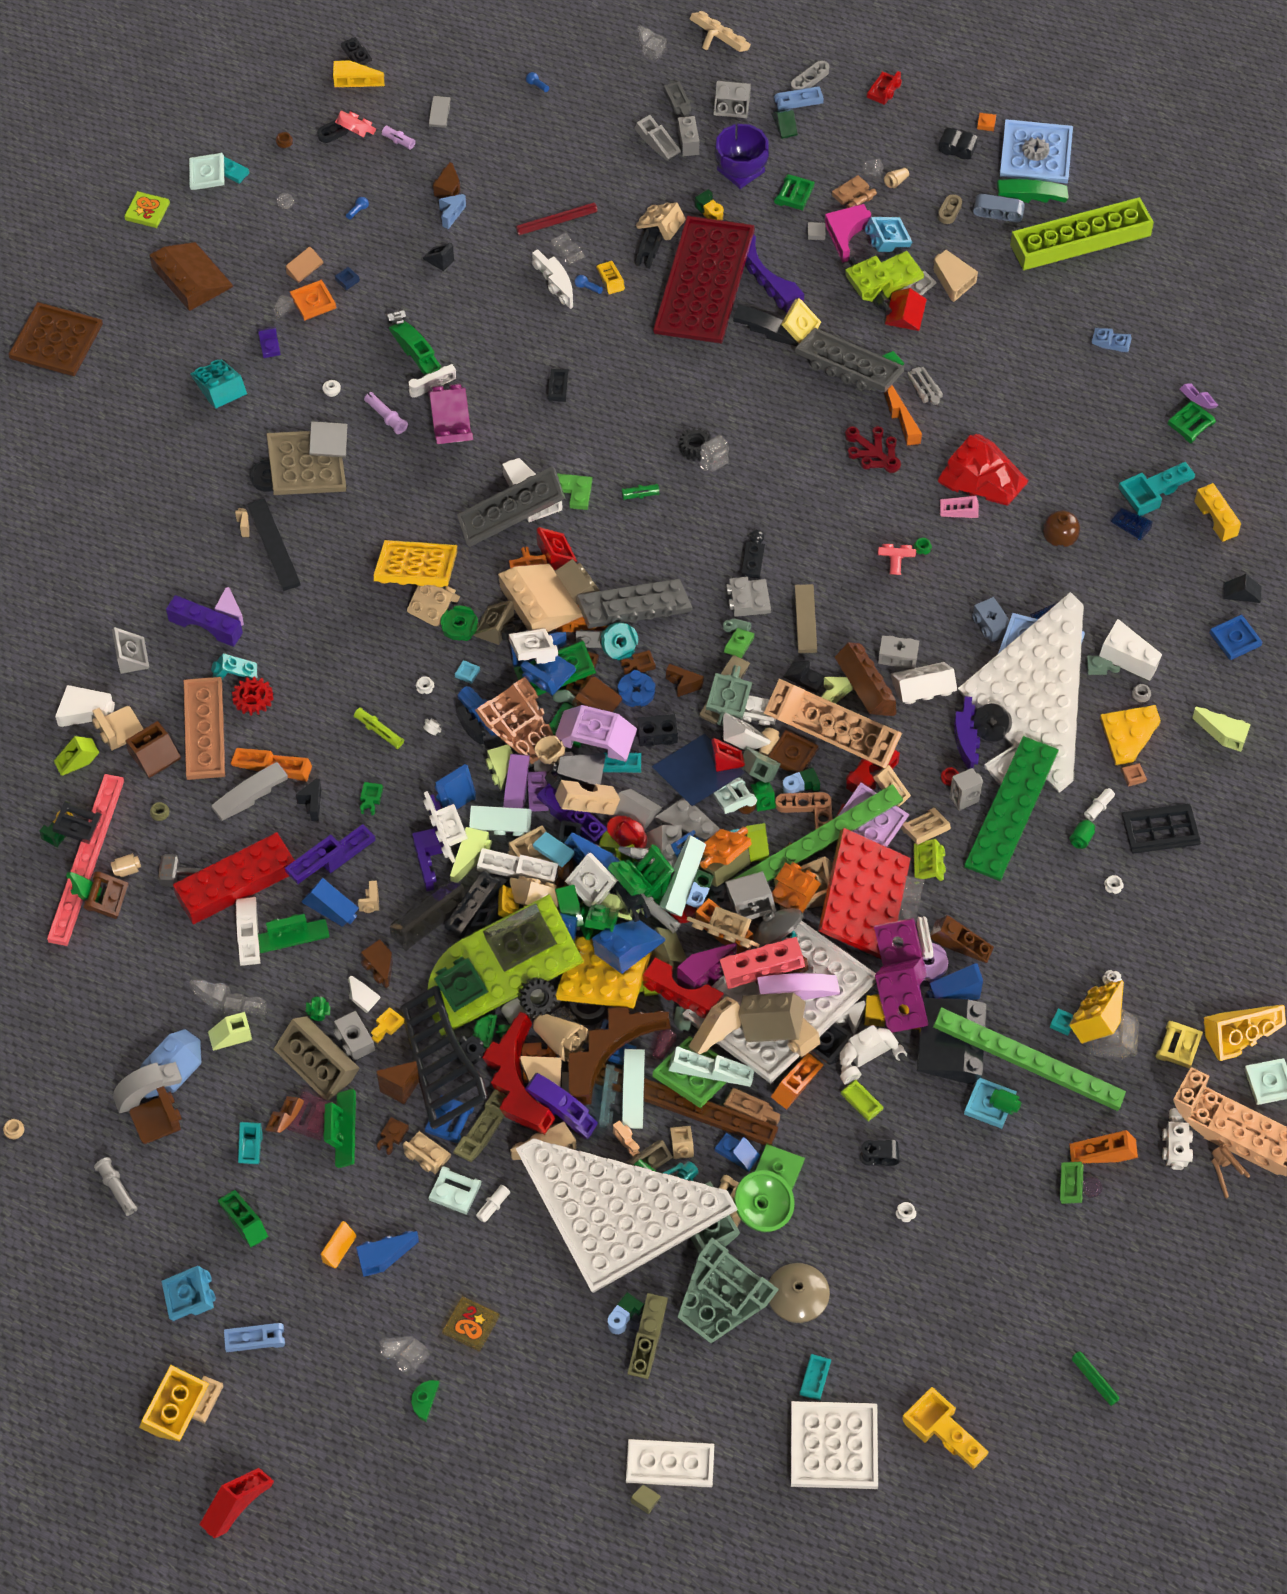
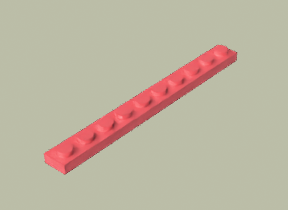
(85, 861)

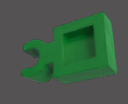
(370, 795)

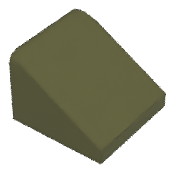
(645, 1499)

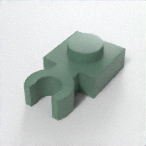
(1098, 666)

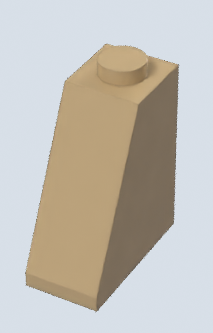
(954, 274)
(546, 1066)

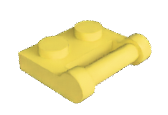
(1186, 1045)

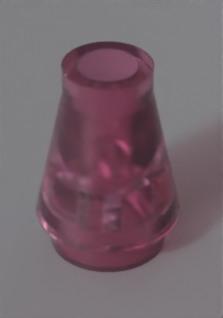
(664, 1042)

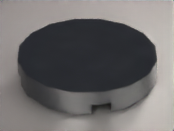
(259, 479)

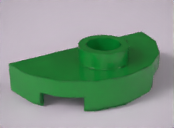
(484, 1029)
(423, 1398)

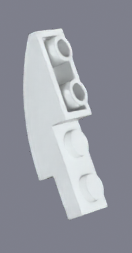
(556, 276)
(247, 931)

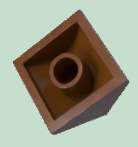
(398, 1081)

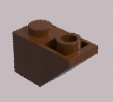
(447, 183)
(379, 961)

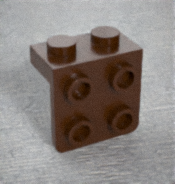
(598, 696)
(156, 1117)

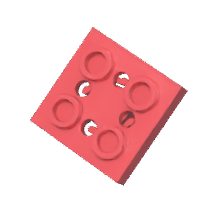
(896, 555)

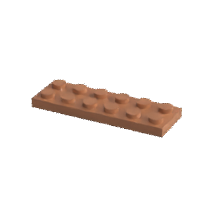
(204, 728)

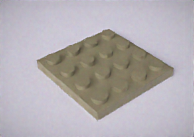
(297, 471)

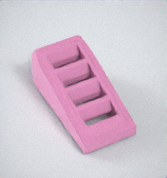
(959, 512)

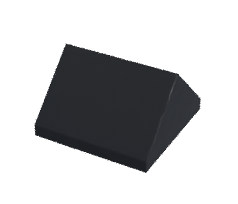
(831, 1044)

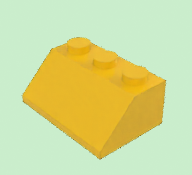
(173, 1404)

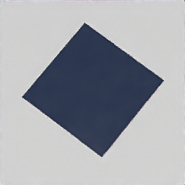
(694, 772)

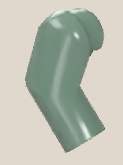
(733, 624)

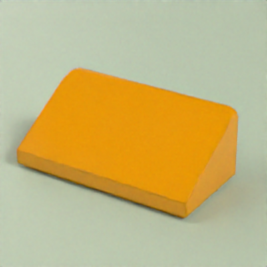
(338, 1245)

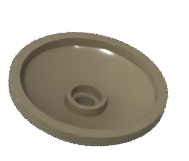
(801, 1304)

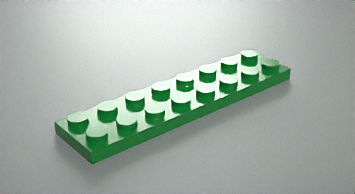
(1011, 808)

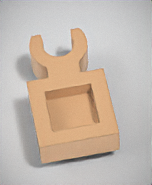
(624, 1135)

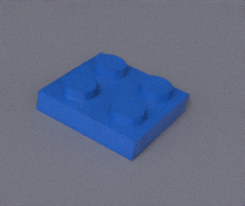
(1235, 637)

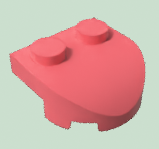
(355, 125)

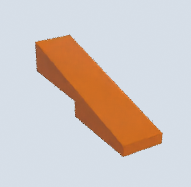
(898, 410)
(257, 760)

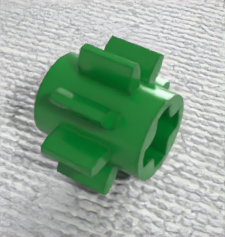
(317, 1009)

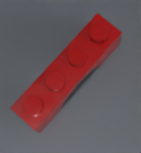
(659, 979)

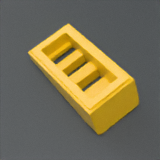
(611, 279)

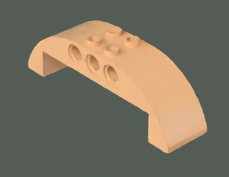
(833, 723)

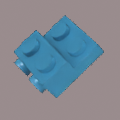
(887, 233)
(188, 1293)

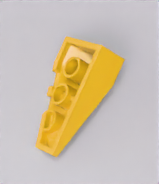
(1235, 1030)

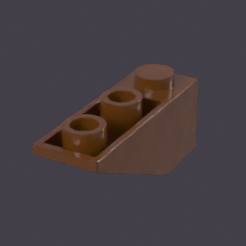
(960, 939)

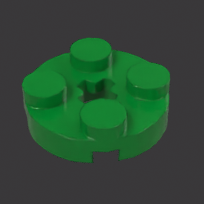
(462, 632)

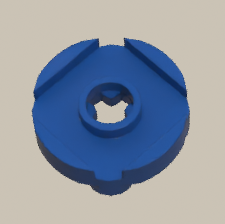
(636, 698)

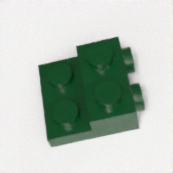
(460, 983)

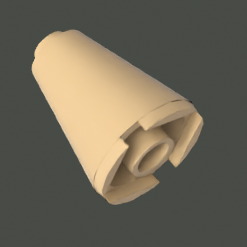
(561, 1035)

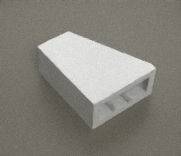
(79, 704)

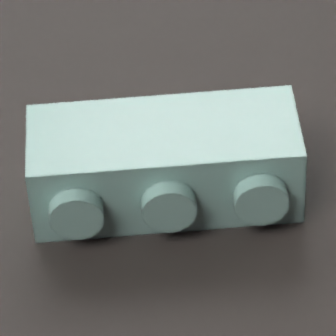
(501, 820)

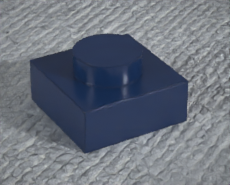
(347, 278)

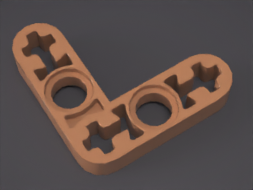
(817, 808)

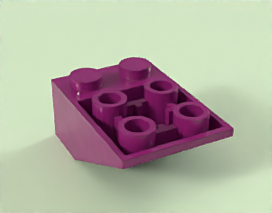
(703, 967)

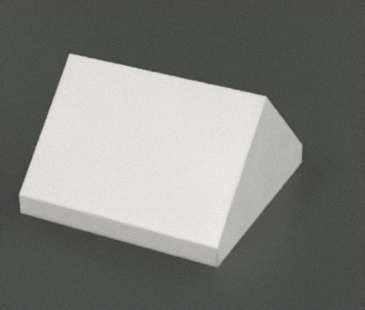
(742, 733)

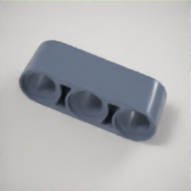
(999, 208)

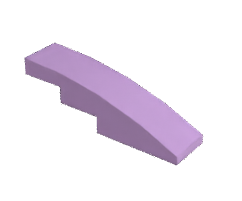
(803, 985)

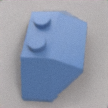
(179, 1048)

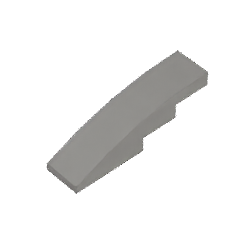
(248, 791)

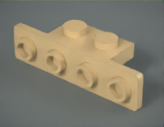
(728, 924)

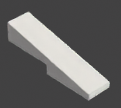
(514, 866)

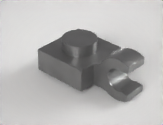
(396, 316)

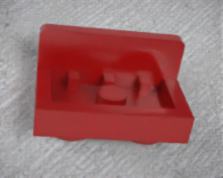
(884, 87)

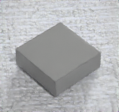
(816, 231)

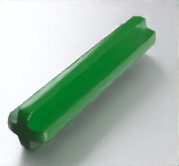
(1095, 1378)

